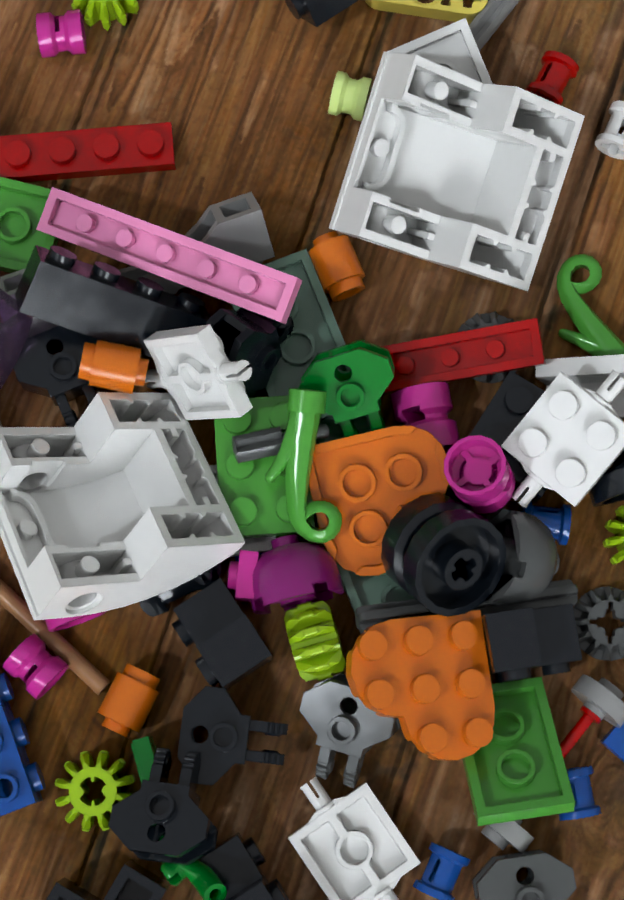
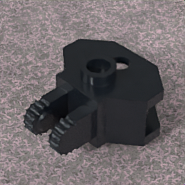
(251, 339)
(57, 373)
(227, 735)
(168, 811)

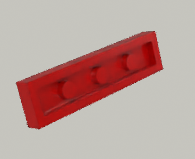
(87, 152)
(467, 354)

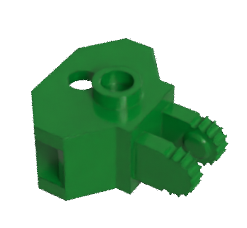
(353, 391)

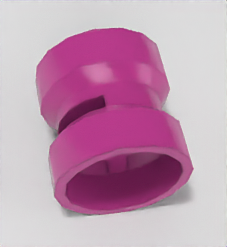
(61, 33)
(35, 666)

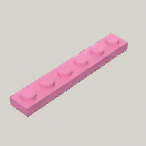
(170, 255)

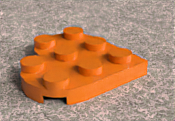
(369, 484)
(429, 677)

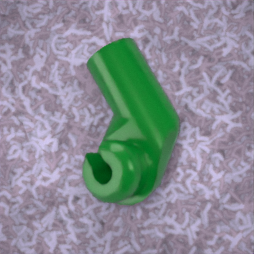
(201, 877)

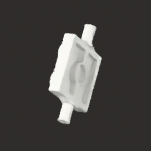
(198, 373)
(568, 439)
(352, 845)

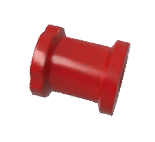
(553, 76)

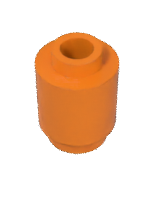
(337, 266)
(113, 366)
(129, 700)

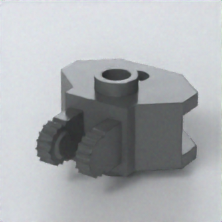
(343, 726)
(545, 878)

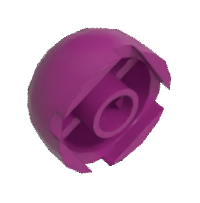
(294, 575)

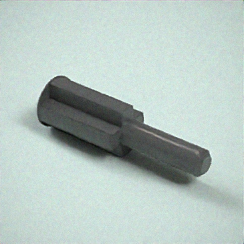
(263, 443)

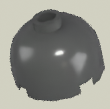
(529, 556)

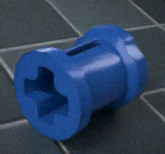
(556, 519)
(582, 794)
(441, 872)

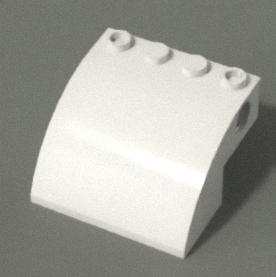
(456, 170)
(110, 507)

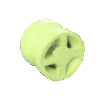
(349, 96)

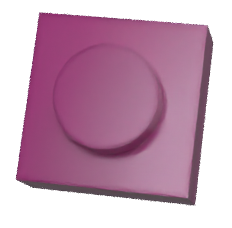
(241, 575)

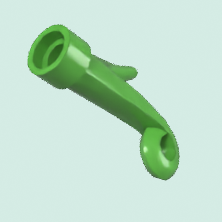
(594, 334)
(297, 457)

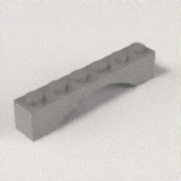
(229, 225)

